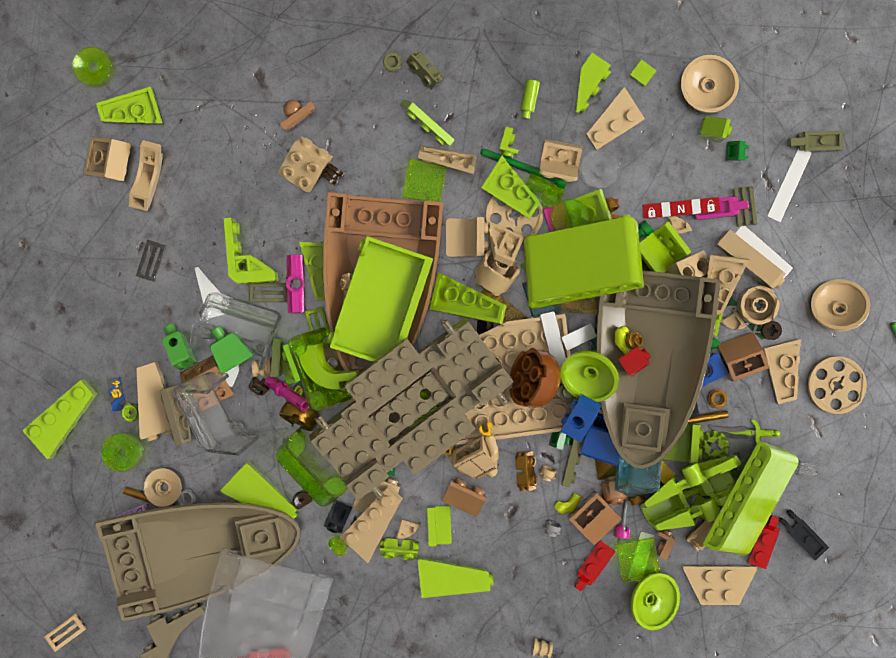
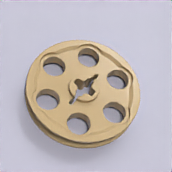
(507, 222)
(846, 385)

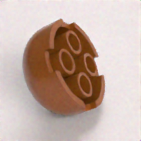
(541, 384)

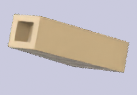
(758, 266)
(150, 407)

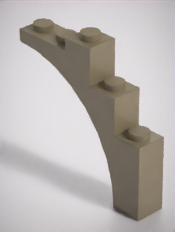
(166, 632)

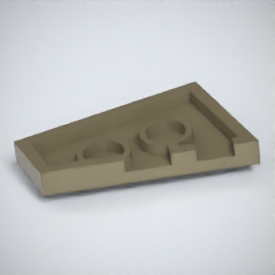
(175, 416)

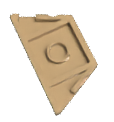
(720, 583)

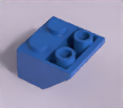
(599, 443)

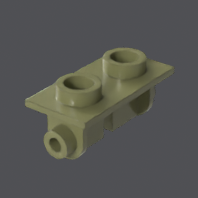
(429, 76)

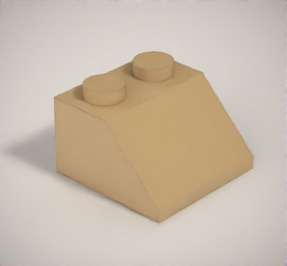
(107, 158)

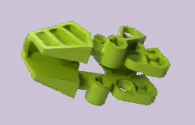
(670, 507)

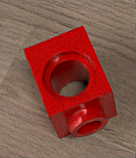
(635, 360)

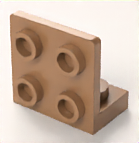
(204, 367)

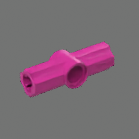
(295, 270)

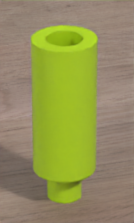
(529, 98)

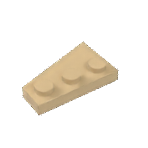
(615, 121)
(448, 158)
(729, 272)
(783, 369)

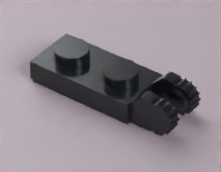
(805, 536)

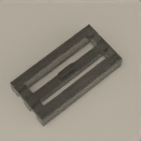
(149, 266)

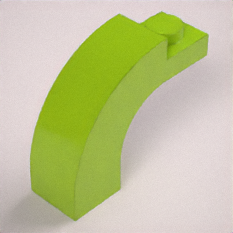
(320, 371)

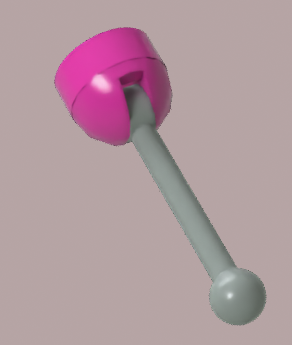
(622, 530)

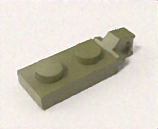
(818, 141)

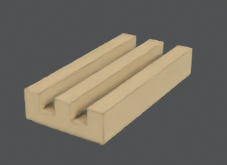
(77, 623)

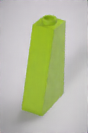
(254, 488)
(450, 578)

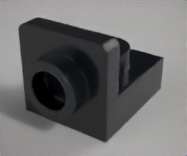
(337, 517)

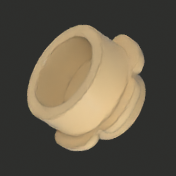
(547, 473)

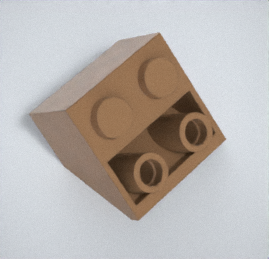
(743, 356)
(464, 497)
(594, 518)

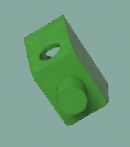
(228, 349)
(179, 355)

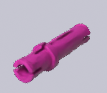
(282, 390)

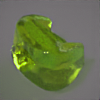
(338, 546)

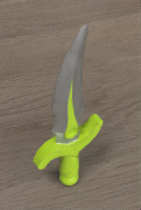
(744, 432)

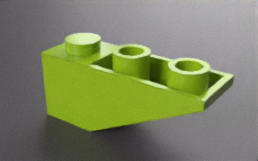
(590, 75)

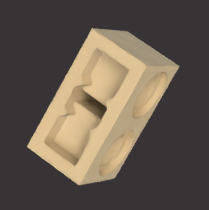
(694, 265)

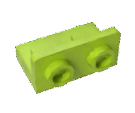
(288, 367)

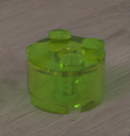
(111, 453)

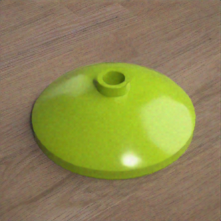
(581, 379)
(661, 605)

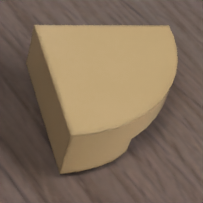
(679, 225)
(733, 321)
(406, 529)

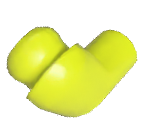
(620, 336)
(569, 506)

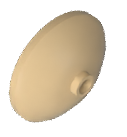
(719, 74)
(842, 296)

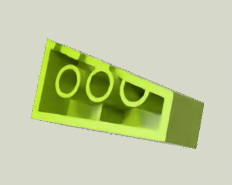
(57, 421)

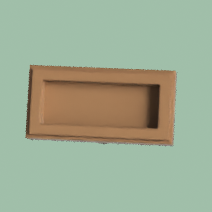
(295, 113)

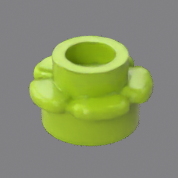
(125, 412)

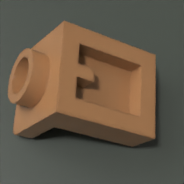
(664, 548)

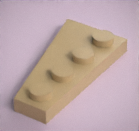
(371, 525)

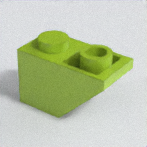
(715, 128)

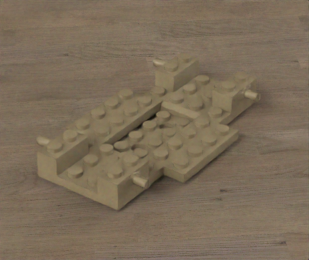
(359, 442)

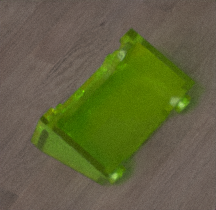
(317, 396)
(289, 459)

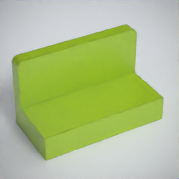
(439, 525)

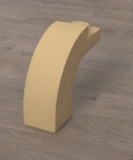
(147, 176)

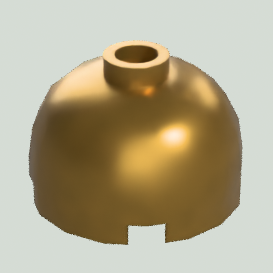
(294, 415)

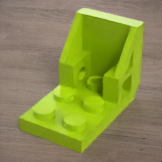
(255, 269)

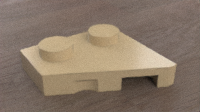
(504, 243)

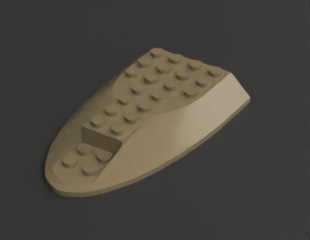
(678, 329)
(171, 553)

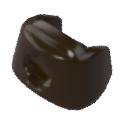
(258, 386)
(301, 499)

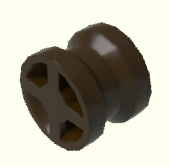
(332, 174)
(767, 330)

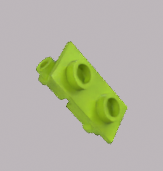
(406, 550)

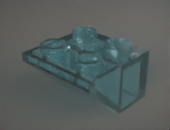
(637, 481)

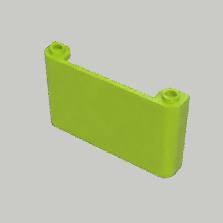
(583, 262)
(380, 300)
(752, 500)

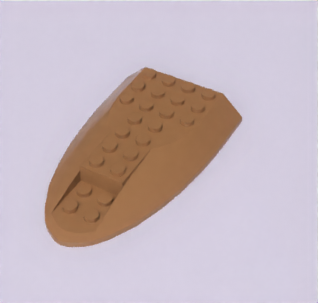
(393, 221)

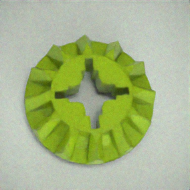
(722, 442)

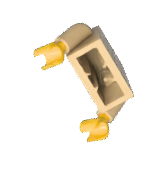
(478, 456)

